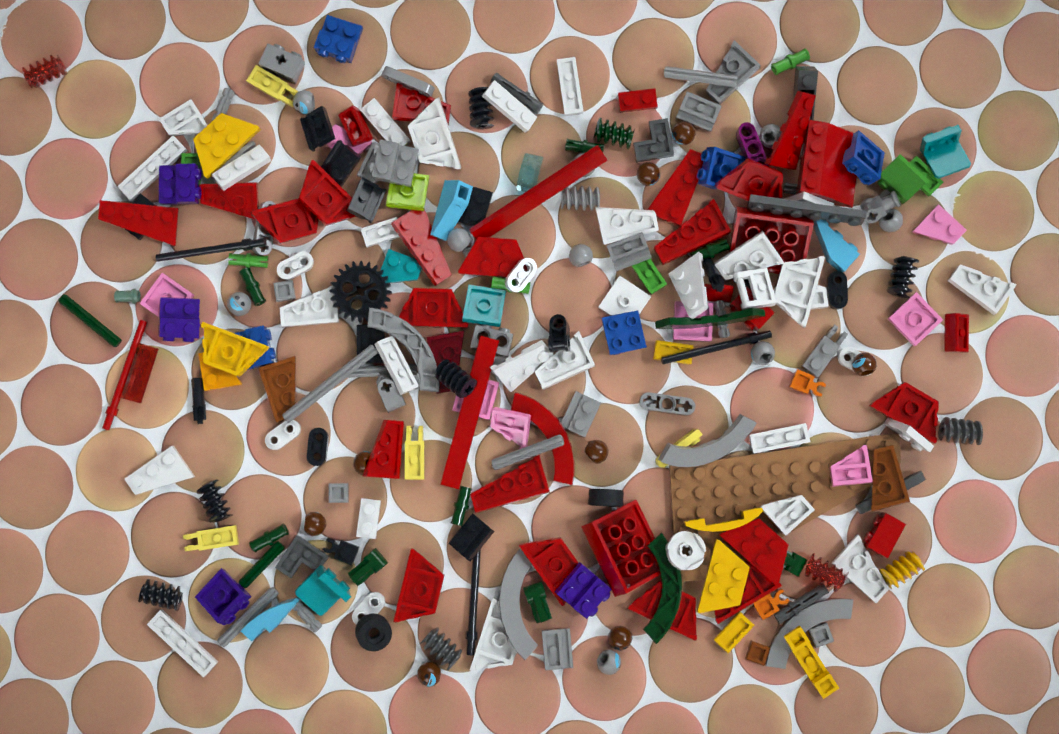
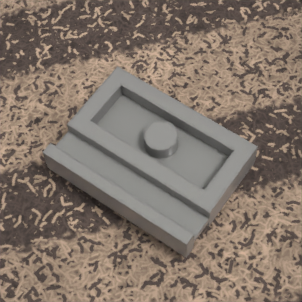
(698, 111)
(629, 251)
(580, 414)
(557, 649)

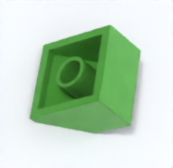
(901, 178)

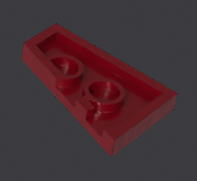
(446, 347)

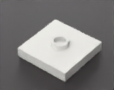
(624, 298)

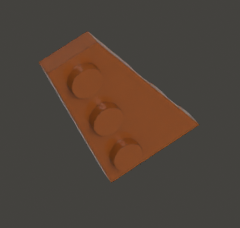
(280, 385)
(888, 482)

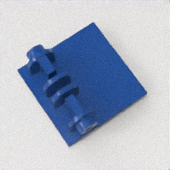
(623, 332)

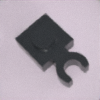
(344, 551)

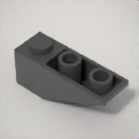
(806, 81)

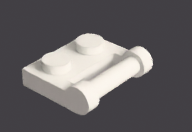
(760, 287)

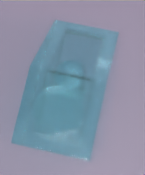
(529, 172)

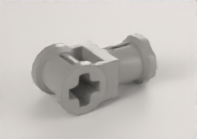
(879, 206)

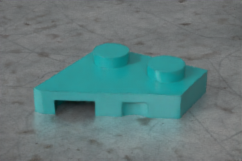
(400, 267)

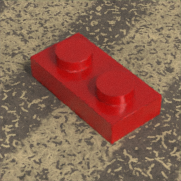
(637, 100)

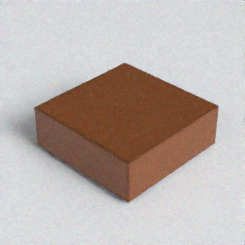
(757, 653)

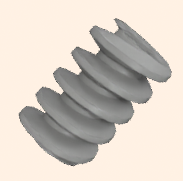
(580, 198)

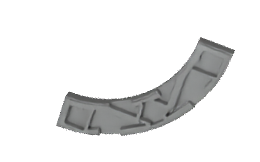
(412, 341)
(710, 451)
(510, 607)
(807, 618)

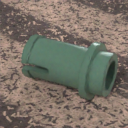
(127, 296)

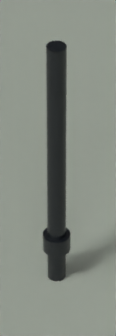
(245, 244)
(751, 338)
(471, 634)

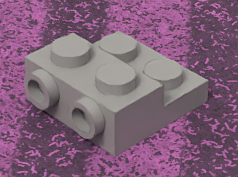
(394, 163)

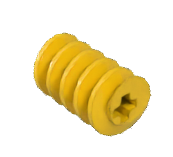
(901, 569)

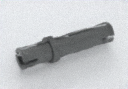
(522, 96)
(781, 615)

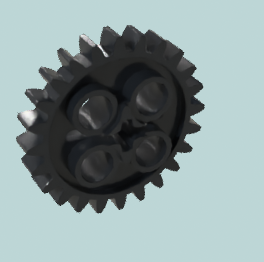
(352, 276)

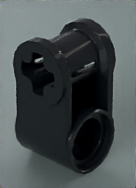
(559, 337)

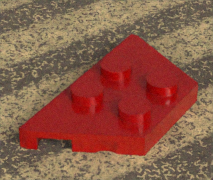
(753, 179)
(324, 196)
(287, 220)
(492, 257)
(433, 309)
(911, 408)
(759, 547)
(551, 560)
(419, 588)
(755, 588)
(685, 619)

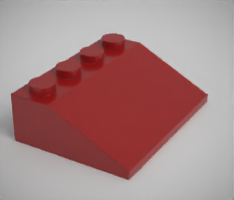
(822, 167)
(787, 234)
(621, 547)

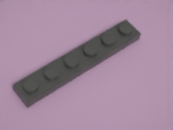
(804, 209)

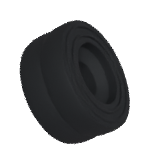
(606, 497)
(377, 642)

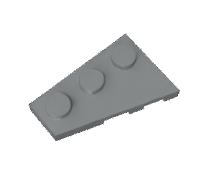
(736, 63)

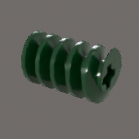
(614, 133)

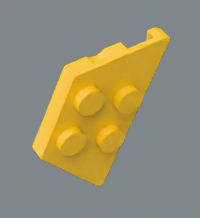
(221, 141)
(229, 351)
(723, 580)

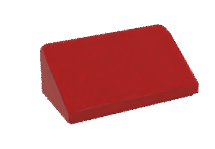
(355, 126)
(724, 295)
(956, 332)

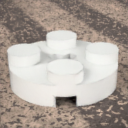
(696, 552)

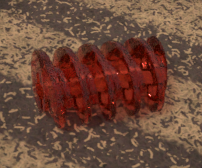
(44, 71)
(825, 573)

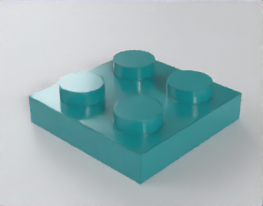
(484, 305)

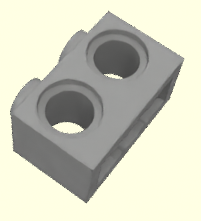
(494, 334)

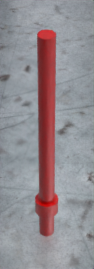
(112, 410)

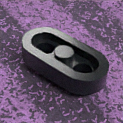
(835, 289)
(316, 446)

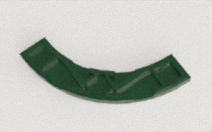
(713, 320)
(670, 593)

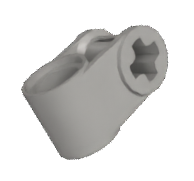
(390, 395)

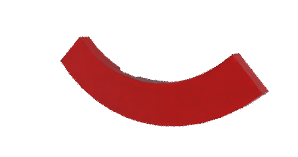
(550, 427)

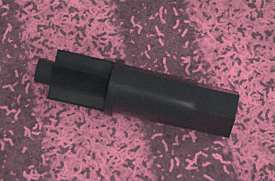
(714, 276)
(199, 405)

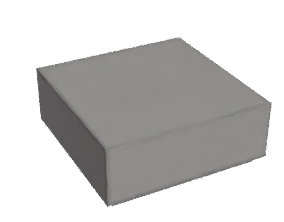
(284, 291)
(338, 492)
(821, 635)

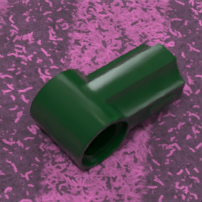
(794, 563)
(371, 564)
(537, 599)

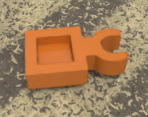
(804, 382)
(768, 605)

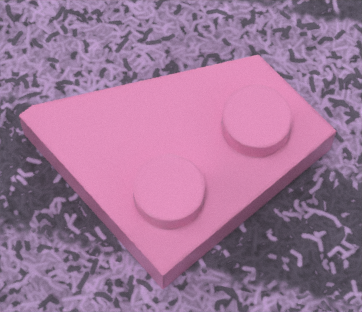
(852, 469)

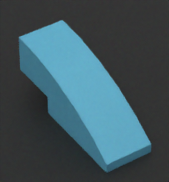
(269, 618)

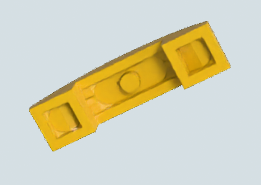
(746, 515)
(810, 662)

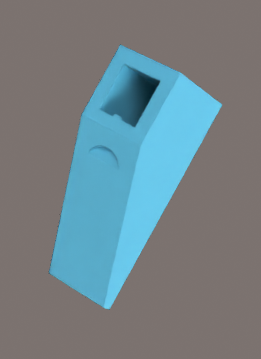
(452, 204)
(835, 248)

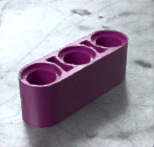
(750, 141)

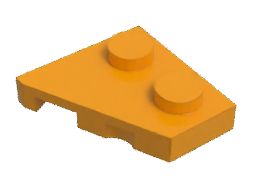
(216, 378)

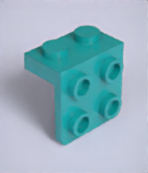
(944, 152)
(322, 590)

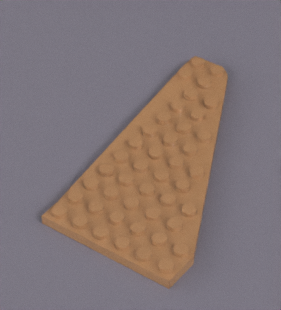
(747, 482)

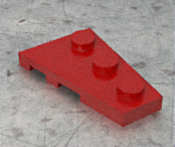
(410, 104)
(237, 199)
(386, 452)

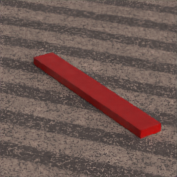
(539, 193)
(469, 413)

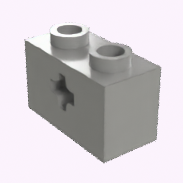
(290, 70)

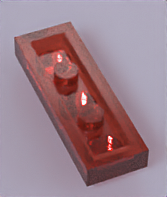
(139, 373)

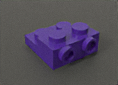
(179, 184)
(179, 318)
(583, 591)
(223, 597)

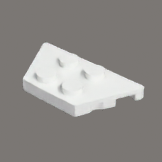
(433, 137)
(797, 287)
(494, 645)

